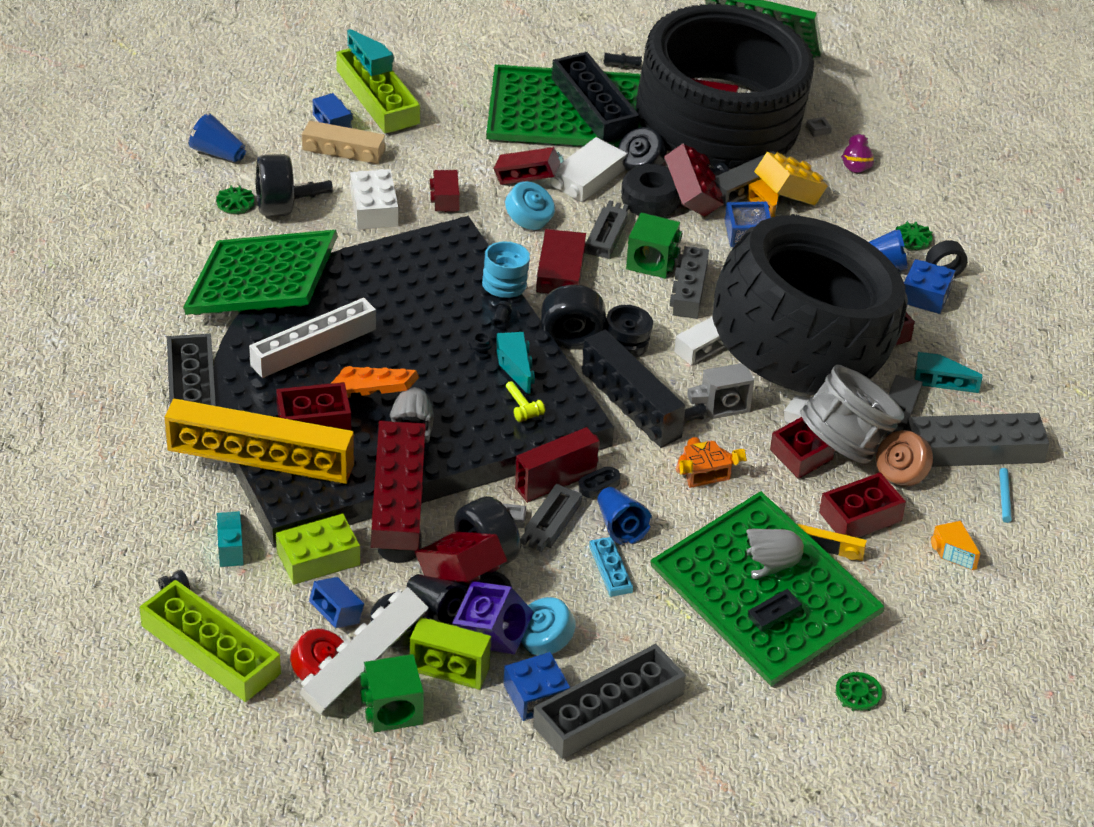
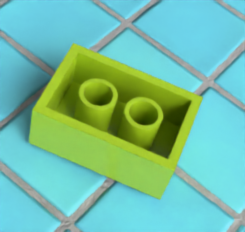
(318, 549)
(451, 653)

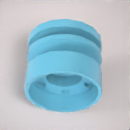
(505, 269)

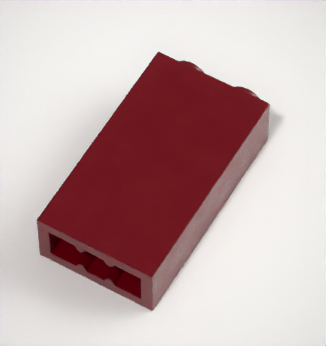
(560, 260)
(555, 463)

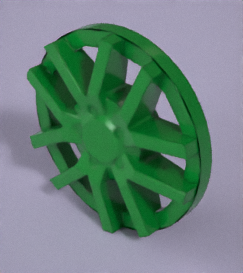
(230, 199)
(918, 235)
(858, 691)

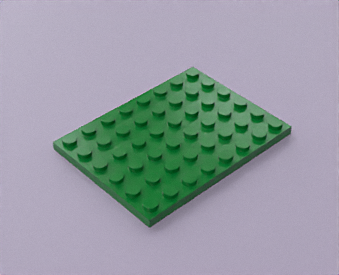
(533, 109)
(716, 581)

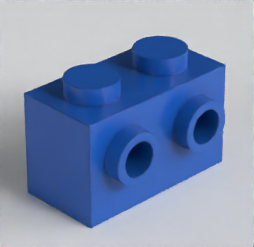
(331, 111)
(336, 602)

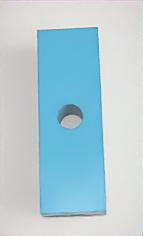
(611, 566)

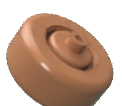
(904, 458)

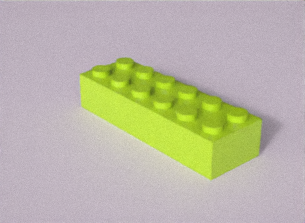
(381, 95)
(210, 640)

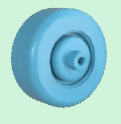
(530, 205)
(549, 627)

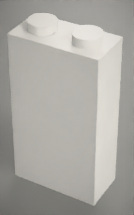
(589, 169)

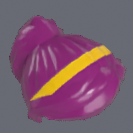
(858, 155)

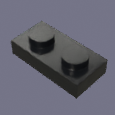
(774, 610)

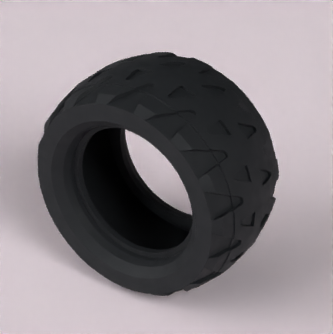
(808, 299)

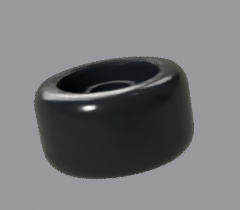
(274, 184)
(573, 315)
(490, 517)

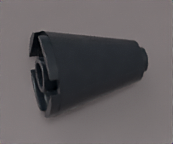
(440, 595)

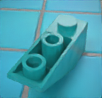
(513, 358)

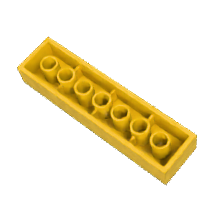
(259, 440)

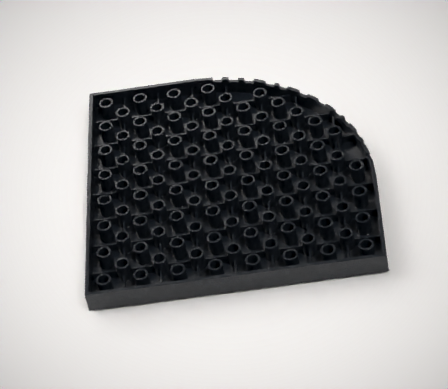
(426, 314)

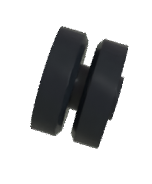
(630, 327)

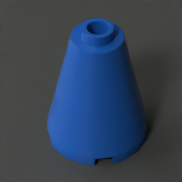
(216, 139)
(893, 248)
(623, 516)

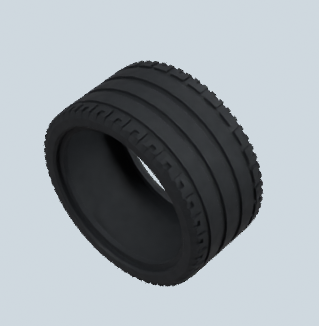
(732, 47)

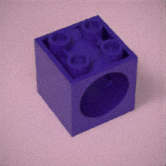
(495, 612)

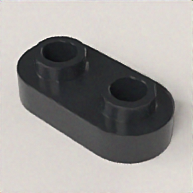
(595, 482)

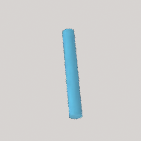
(1005, 495)

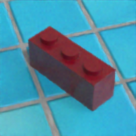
(527, 165)

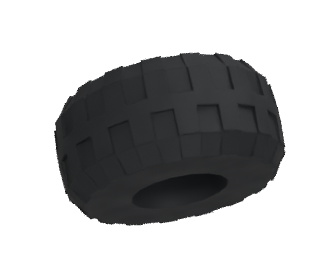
(650, 190)

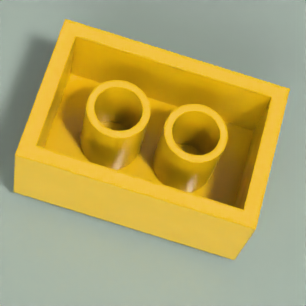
(791, 178)

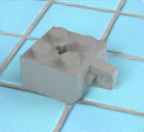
(724, 391)

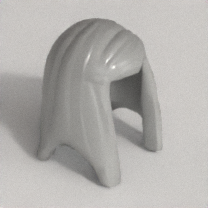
(412, 404)
(774, 549)

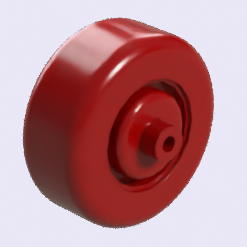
(312, 650)

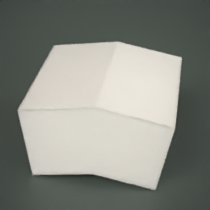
(793, 410)

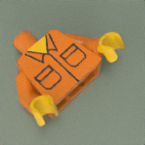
(707, 462)

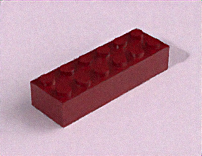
(398, 486)

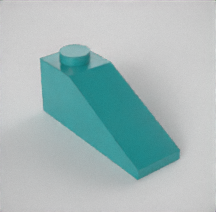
(371, 53)
(945, 373)
(229, 539)

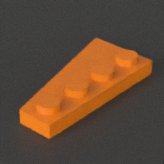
(369, 380)

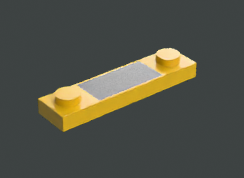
(837, 543)

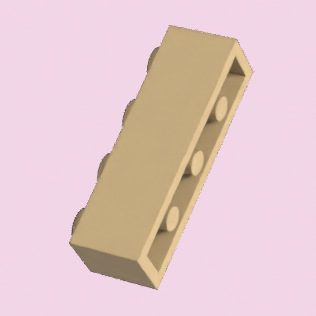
(343, 142)

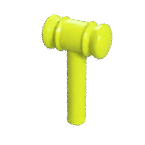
(526, 409)

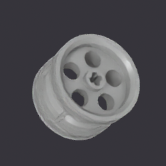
(851, 413)

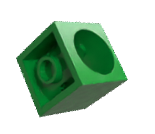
(653, 245)
(392, 693)

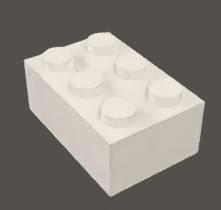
(374, 199)

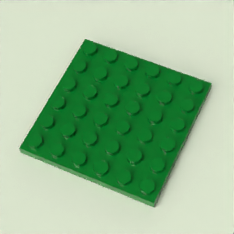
(801, 20)
(261, 272)

